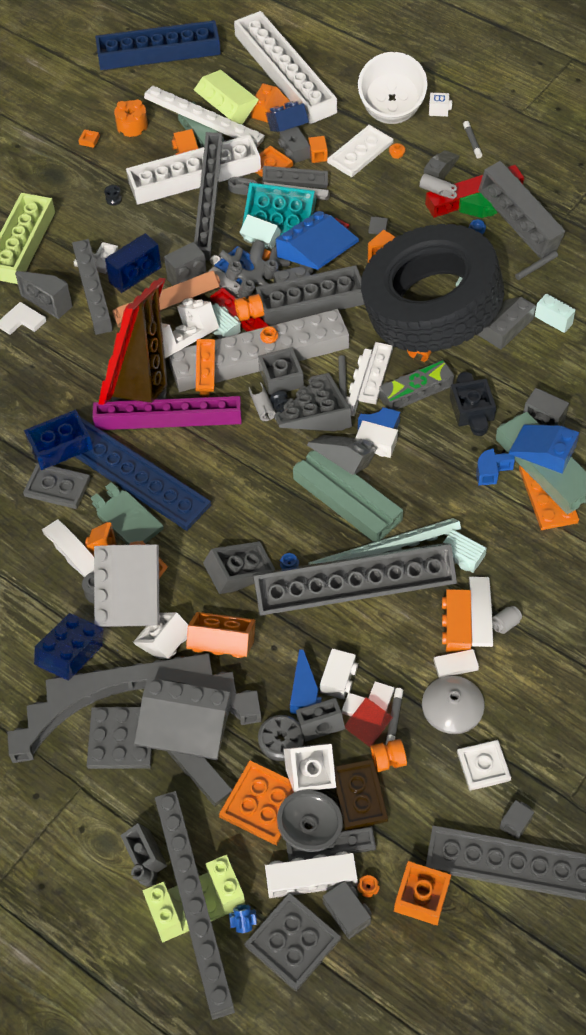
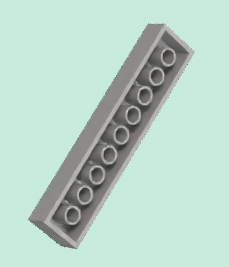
(239, 353)

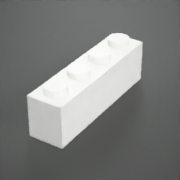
(310, 875)

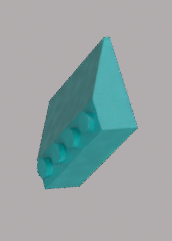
(279, 205)

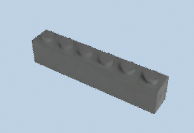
(92, 287)

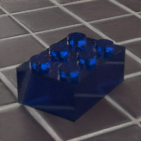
(133, 263)
(58, 439)
(68, 646)

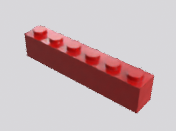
(441, 205)

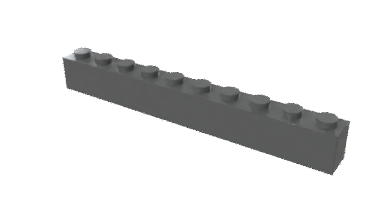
(194, 906)

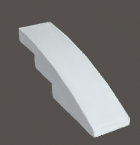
(70, 547)
(481, 611)

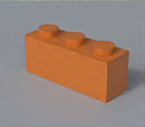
(457, 620)

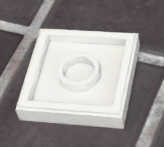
(483, 765)

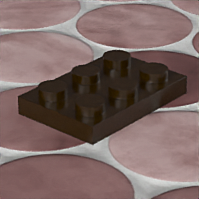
(360, 795)

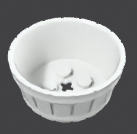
(392, 75)

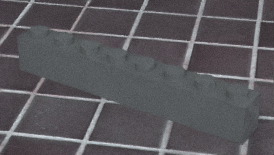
(208, 193)

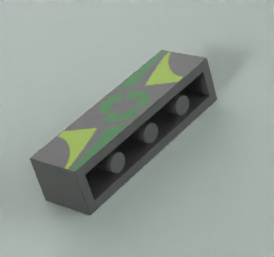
(416, 385)

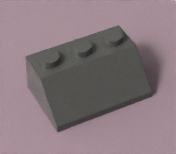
(510, 320)

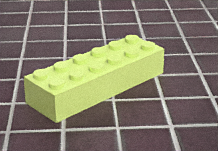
(23, 234)

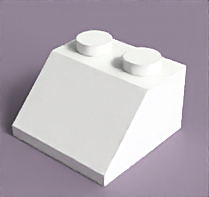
(164, 638)
(310, 767)

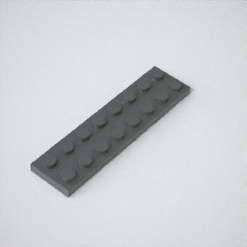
(508, 862)

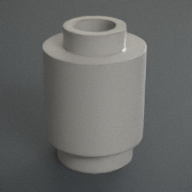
(506, 619)

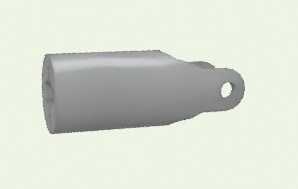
(438, 186)
(225, 283)
(263, 404)

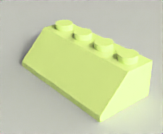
(226, 96)

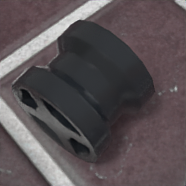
(113, 195)
(278, 400)

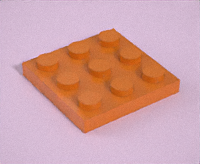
(256, 802)

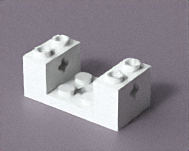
(197, 321)

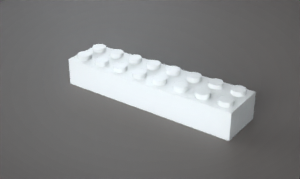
(184, 170)

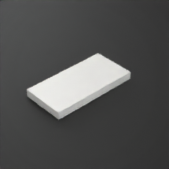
(360, 150)

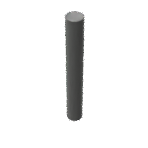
(536, 265)
(342, 376)

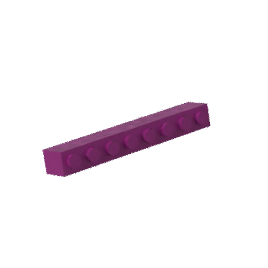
(167, 413)

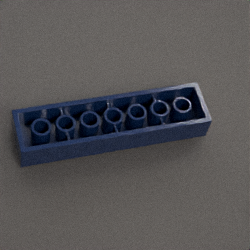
(157, 45)

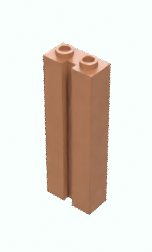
(178, 293)

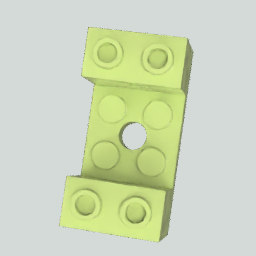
(220, 894)

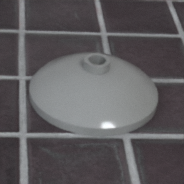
(453, 715)

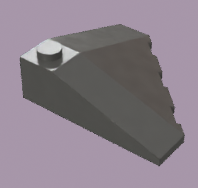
(316, 407)

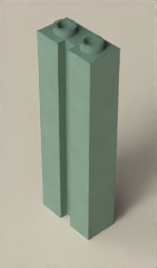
(565, 489)
(348, 496)

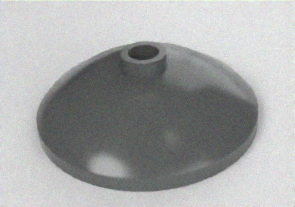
(311, 810)

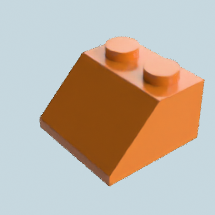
(268, 97)

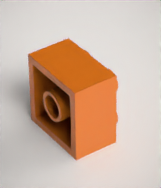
(422, 893)

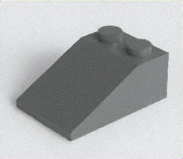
(45, 292)
(346, 452)
(234, 565)

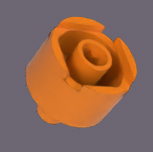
(131, 117)

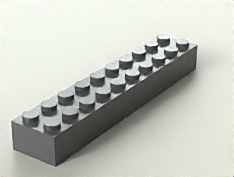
(354, 578)

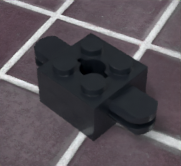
(472, 403)

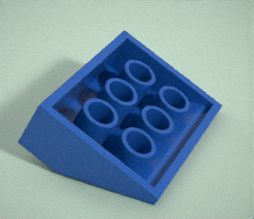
(315, 241)

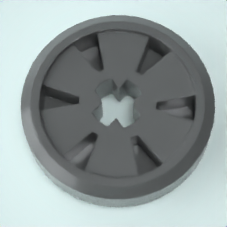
(269, 734)

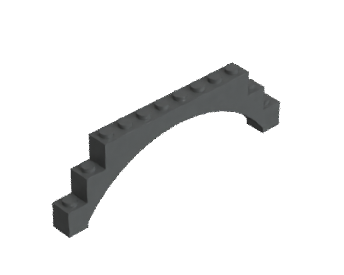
(81, 690)

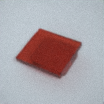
(368, 722)

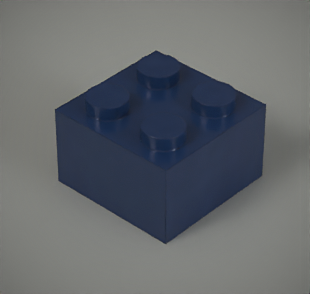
(287, 116)

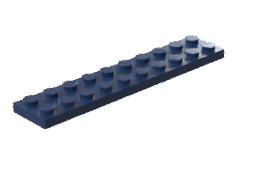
(143, 479)

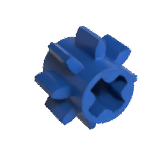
(242, 918)

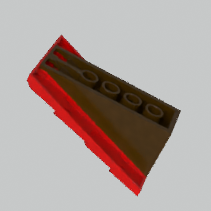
(138, 356)

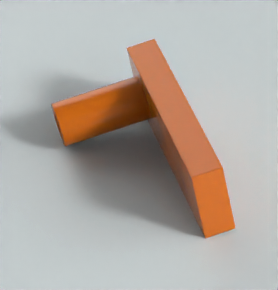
(205, 366)

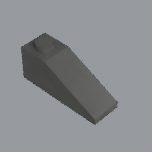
(441, 164)

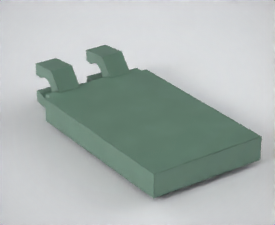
(128, 517)

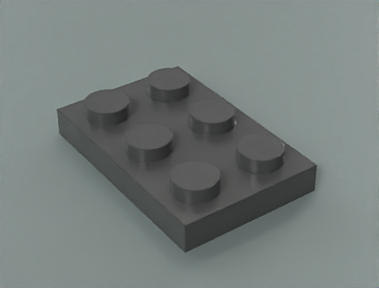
(57, 486)

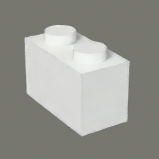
(380, 436)
(338, 674)

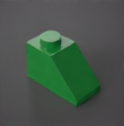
(476, 206)

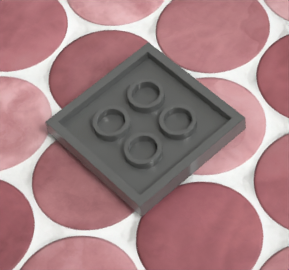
(113, 740)
(292, 942)

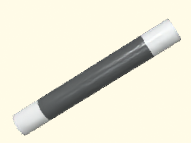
(472, 139)
(395, 714)

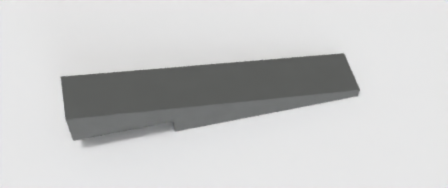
(203, 776)

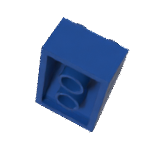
(545, 445)

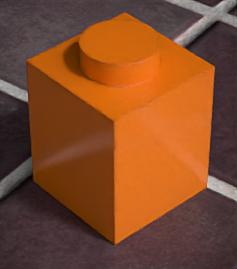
(318, 149)

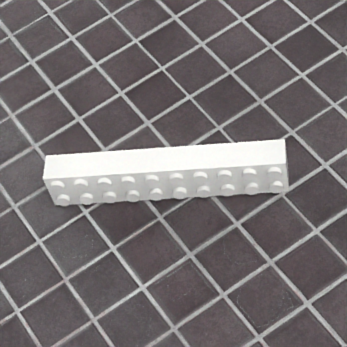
(285, 66)

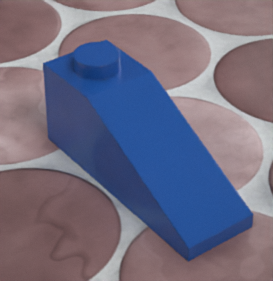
(304, 687)

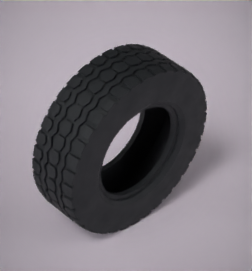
(440, 321)

